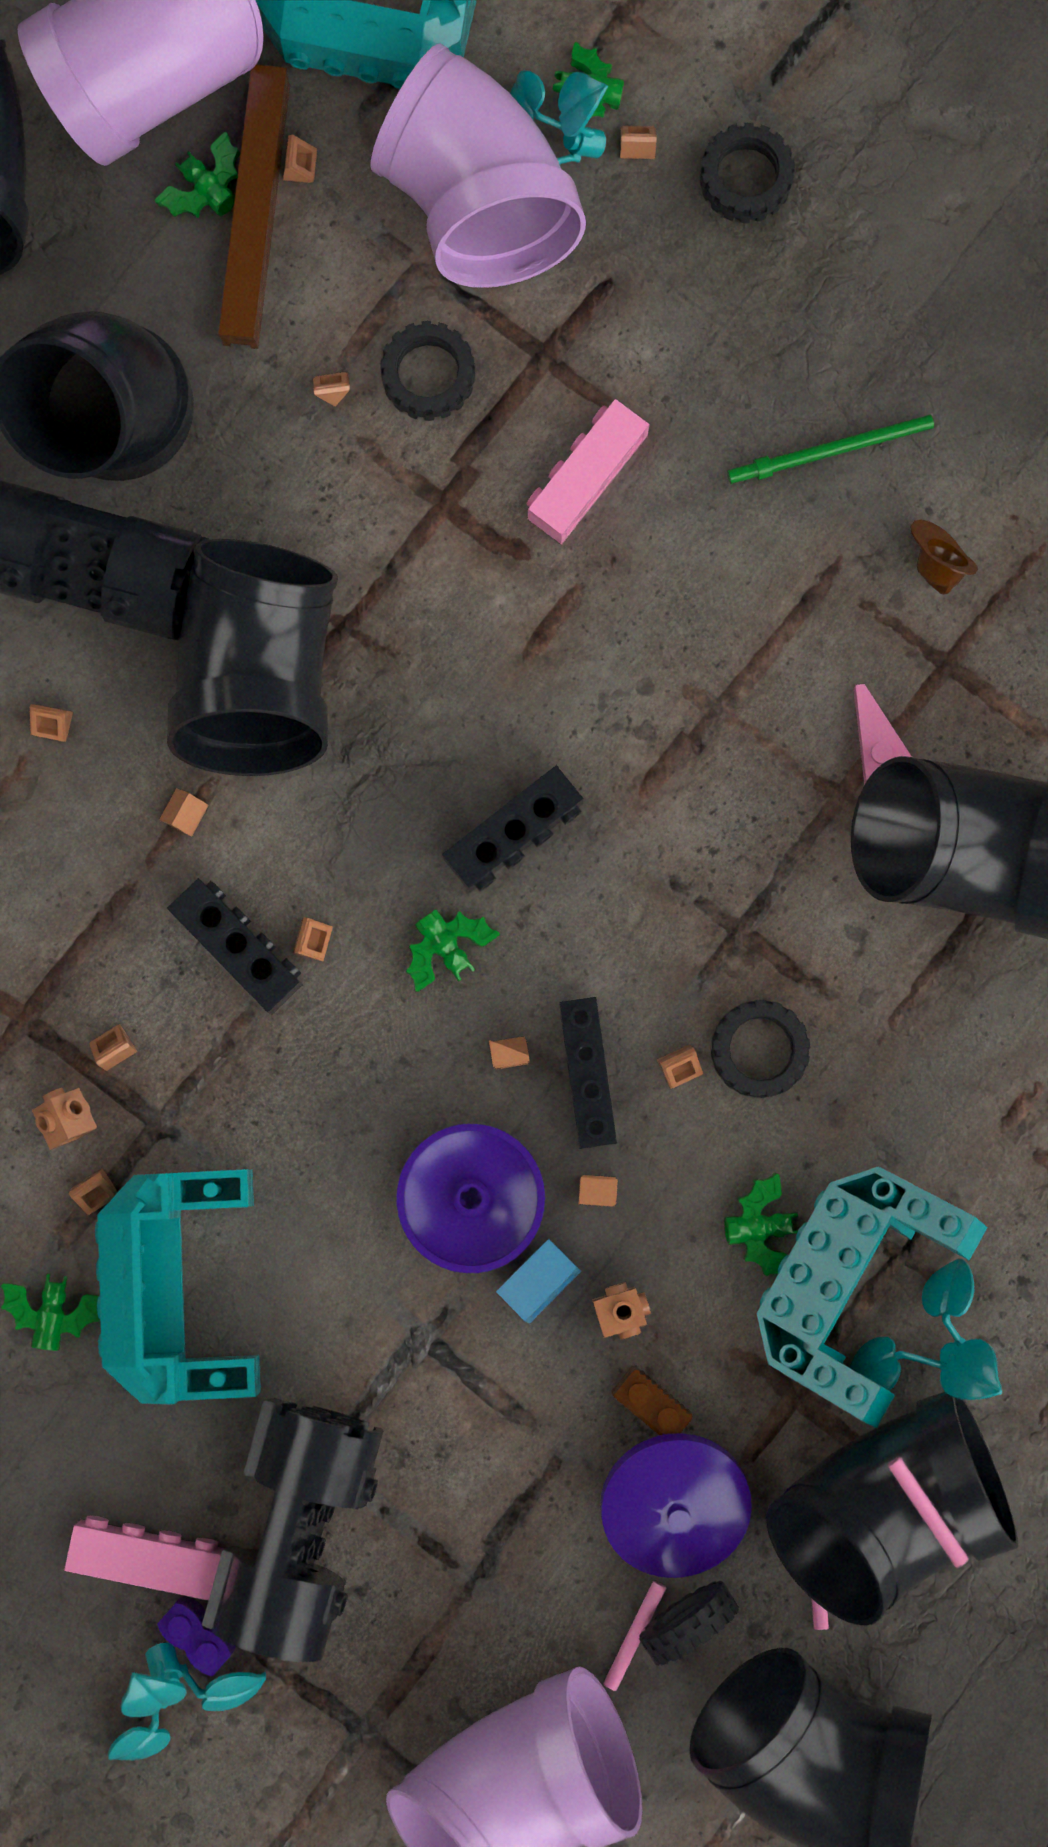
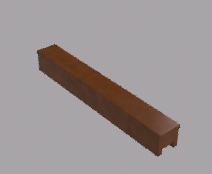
(254, 206)

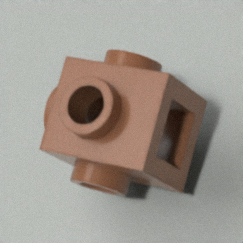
(63, 1117)
(607, 1306)

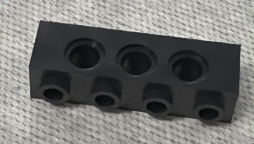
(550, 787)
(190, 912)
(587, 1072)

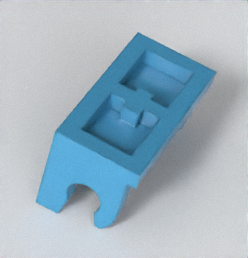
(538, 1281)

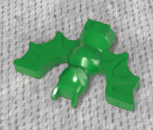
(590, 64)
(209, 186)
(442, 940)
(755, 1227)
(50, 1318)

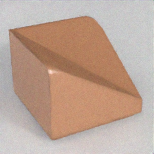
(509, 1053)
(597, 1190)

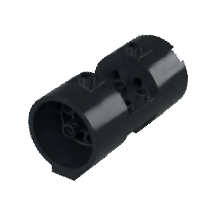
(94, 560)
(276, 1595)

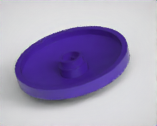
(470, 1198)
(675, 1505)

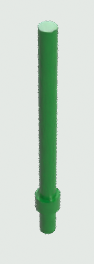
(764, 467)

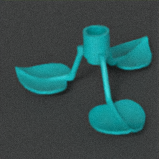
(577, 103)
(966, 1366)
(163, 1688)

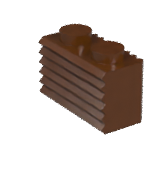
(651, 1403)

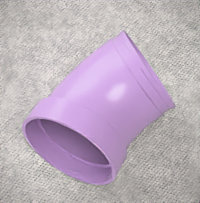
(135, 63)
(478, 173)
(528, 1776)

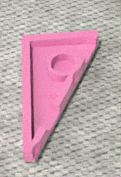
(876, 734)

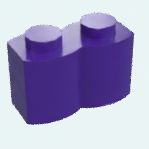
(184, 1630)

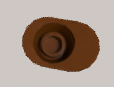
(940, 557)

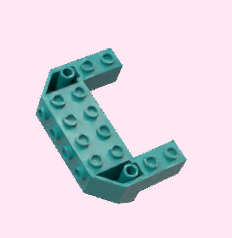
(364, 37)
(827, 1266)
(144, 1289)

